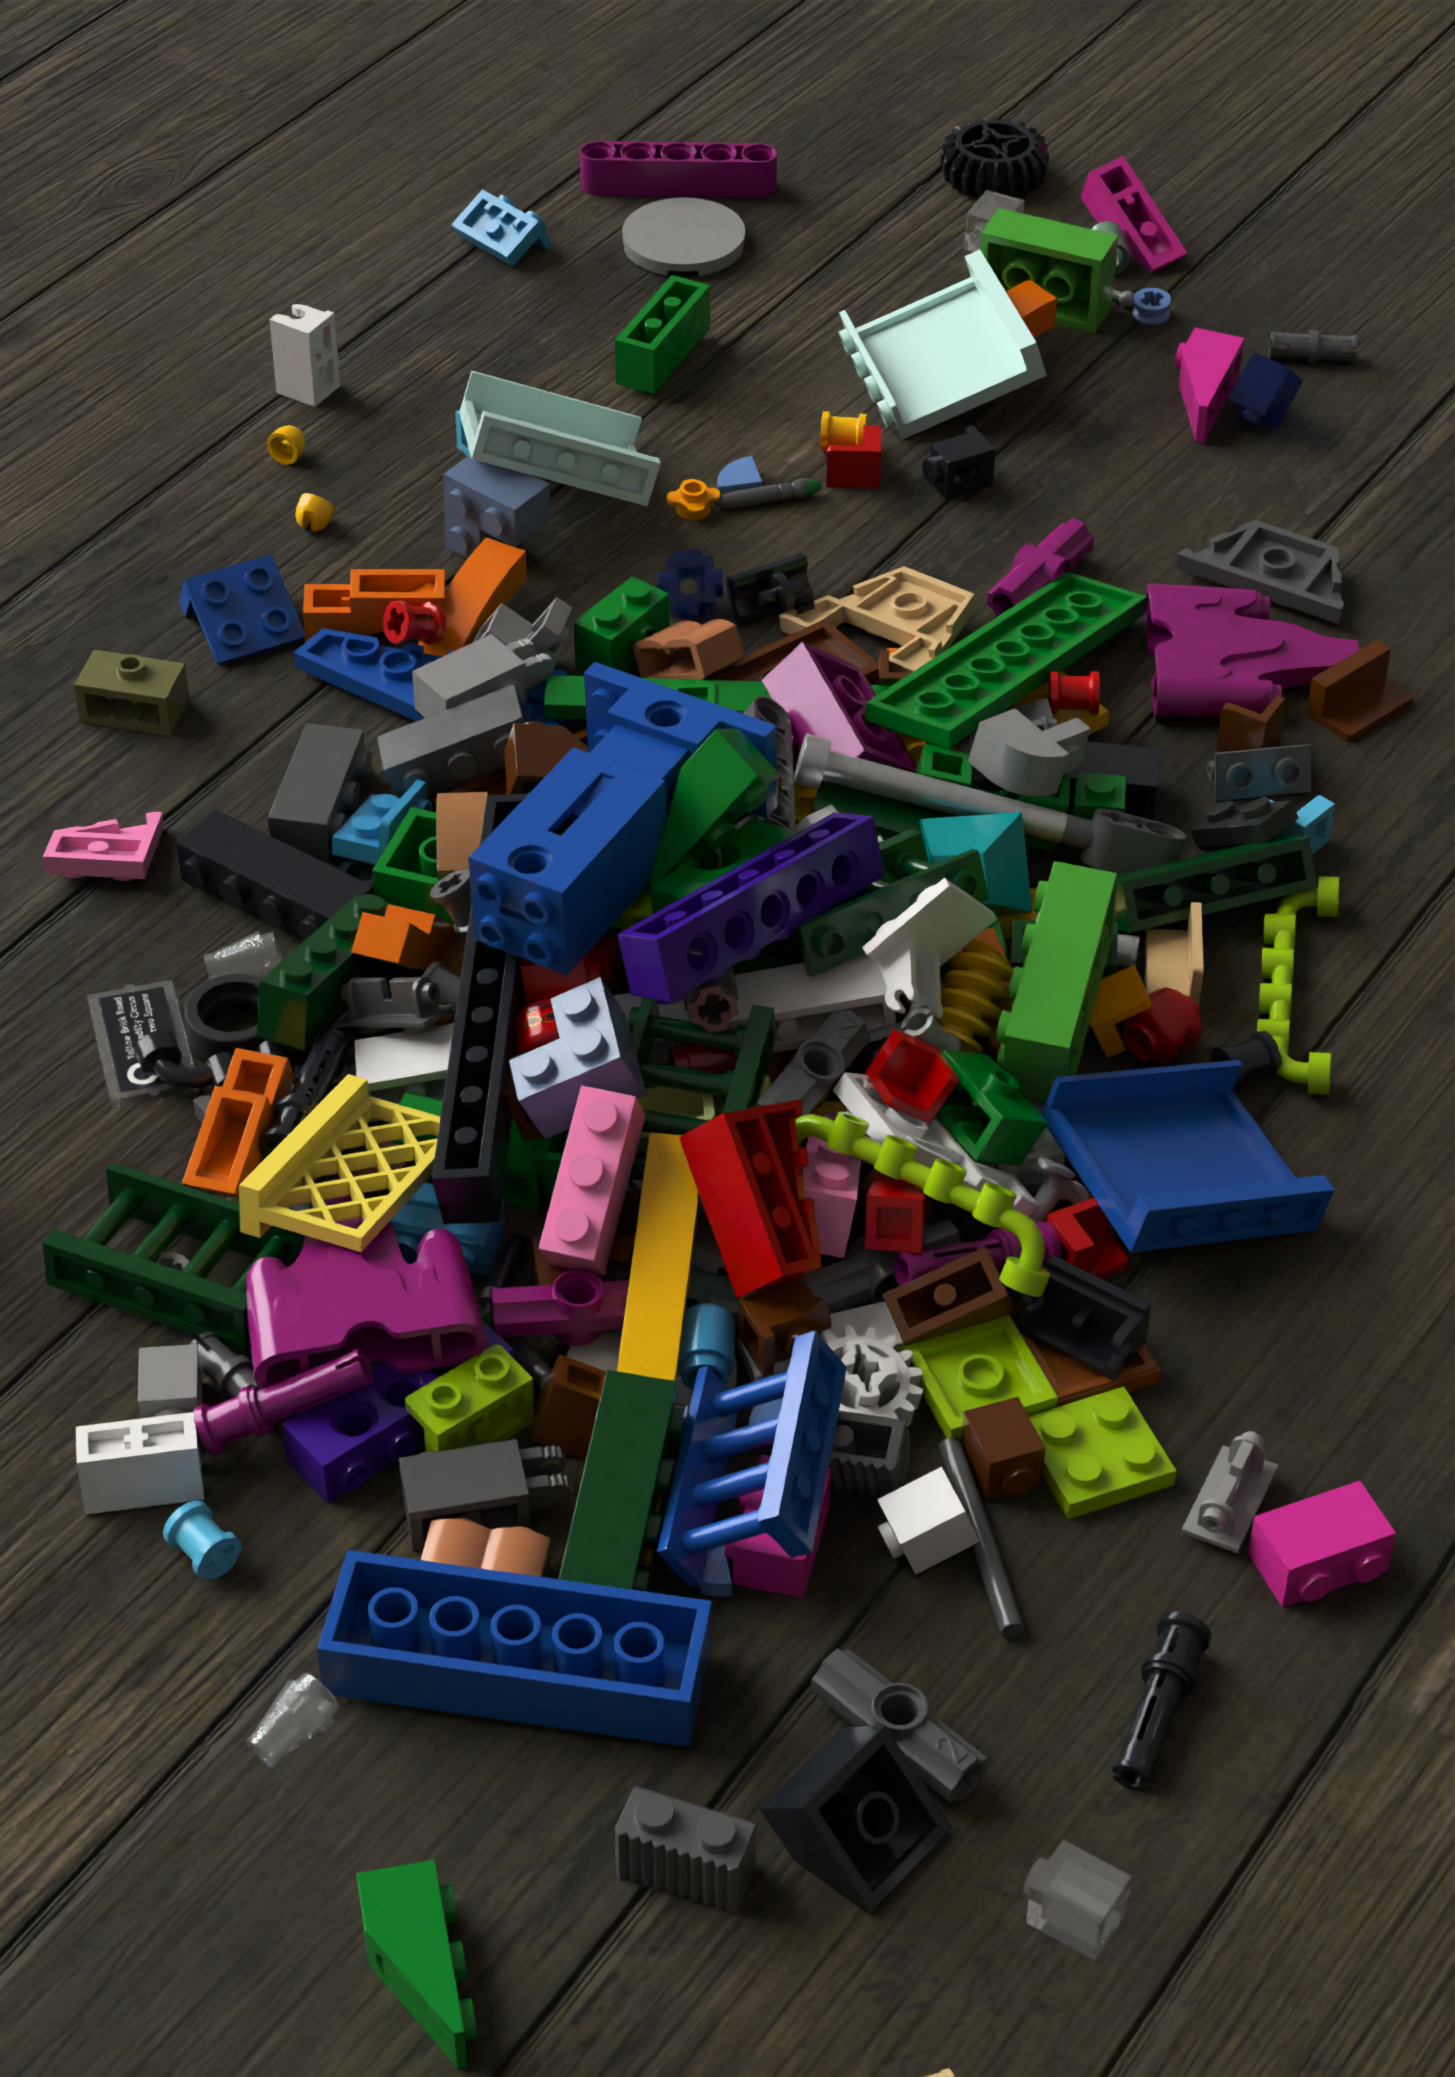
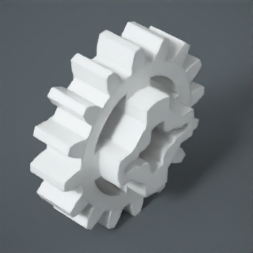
(876, 1375)

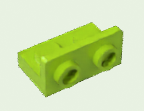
(474, 1402)

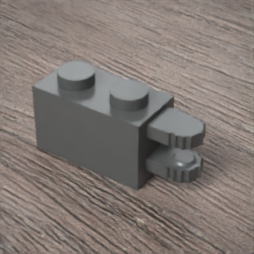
(481, 1483)

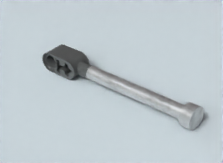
(1108, 841)

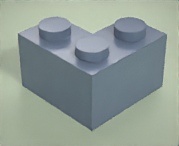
(491, 504)
(591, 1052)

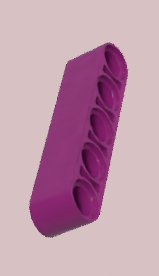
(678, 169)

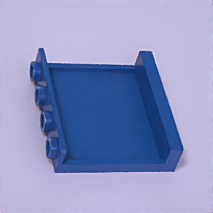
(1179, 1157)

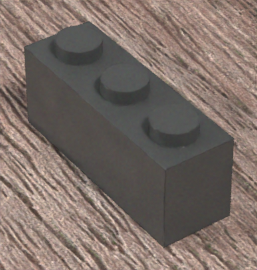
(452, 743)
(320, 788)

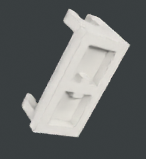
(305, 354)
(139, 1463)

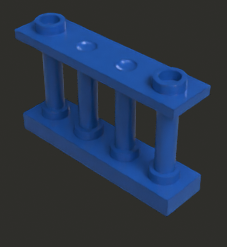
(791, 1478)

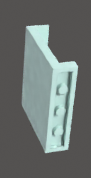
(944, 352)
(556, 438)

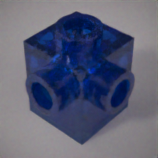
(694, 567)

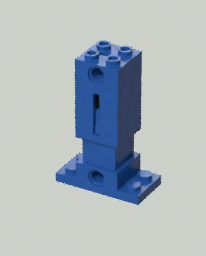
(595, 822)

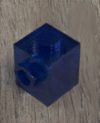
(1265, 391)

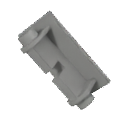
(1231, 1493)

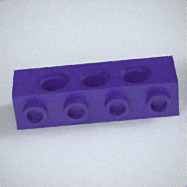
(362, 1430)

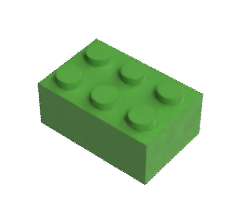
(1059, 257)

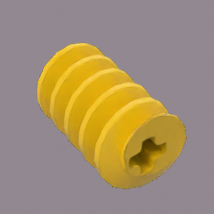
(970, 993)

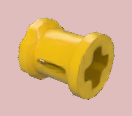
(841, 430)

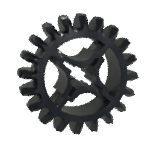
(994, 158)

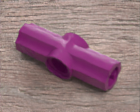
(1041, 564)
(571, 1308)

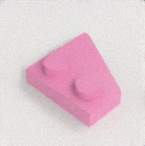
(104, 849)

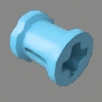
(202, 1540)

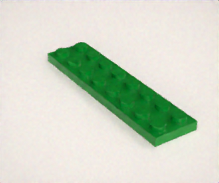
(1005, 660)

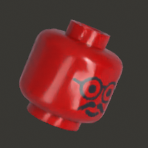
(1165, 1028)

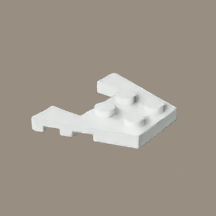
(931, 1139)

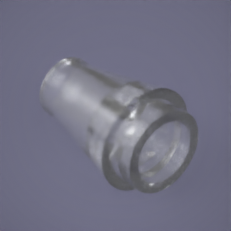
(250, 955)
(294, 1717)

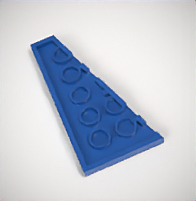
(386, 672)

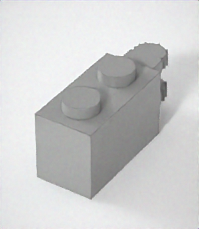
(478, 671)

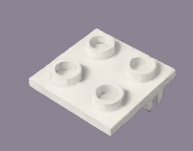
(923, 940)

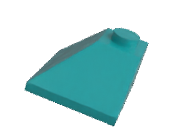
(1000, 849)

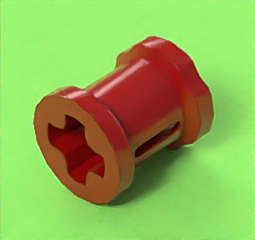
(414, 622)
(1074, 692)

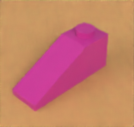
(1119, 197)
(1208, 374)

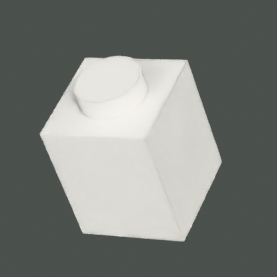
(926, 1521)

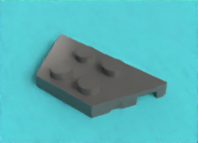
(1276, 563)

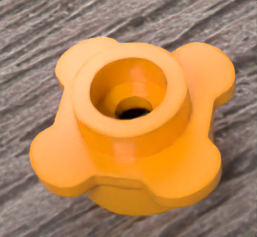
(693, 499)

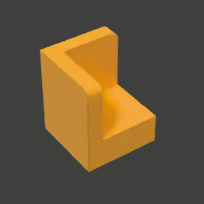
(1118, 999)

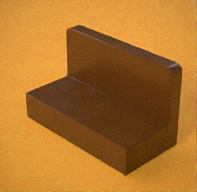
(1356, 694)

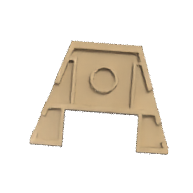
(901, 607)

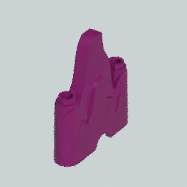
(1224, 649)
(365, 1300)

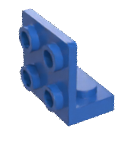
(242, 609)

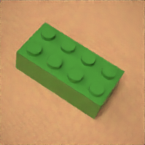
(1058, 978)

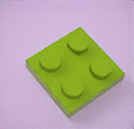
(979, 1369)
(1100, 1453)

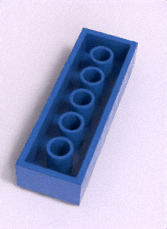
(516, 1647)

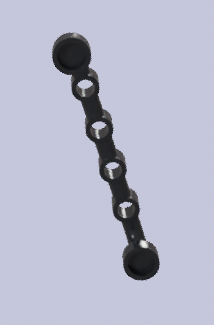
(160, 1053)

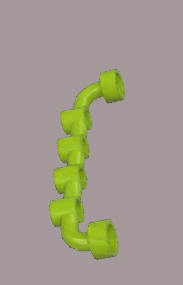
(1278, 965)
(942, 1183)

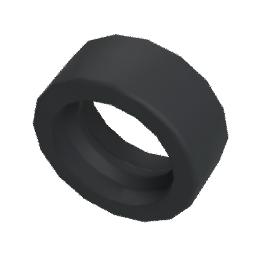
(217, 998)

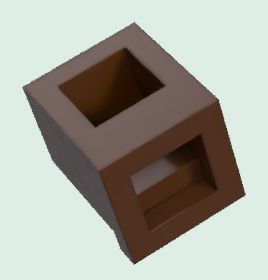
(775, 1318)

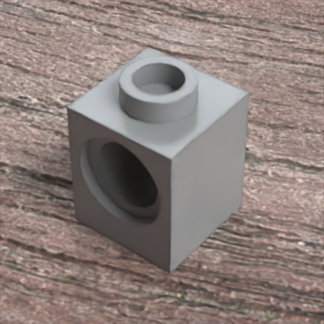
(169, 1380)

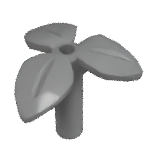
(1052, 1184)

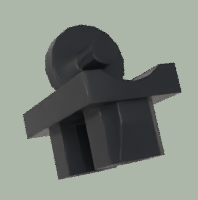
(769, 588)

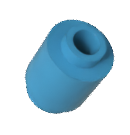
(707, 1341)

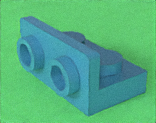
(500, 227)
(376, 822)

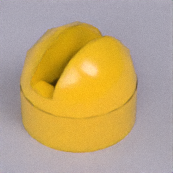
(290, 449)
(315, 511)

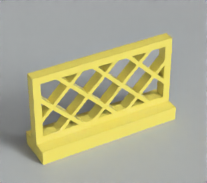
(315, 1151)

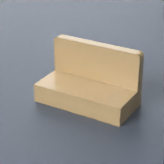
(1176, 957)

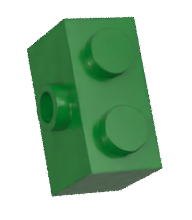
(617, 623)
(989, 1111)

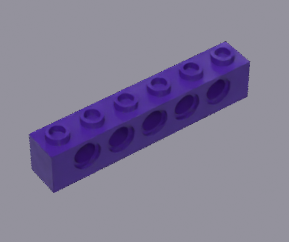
(750, 907)

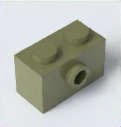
(132, 692)

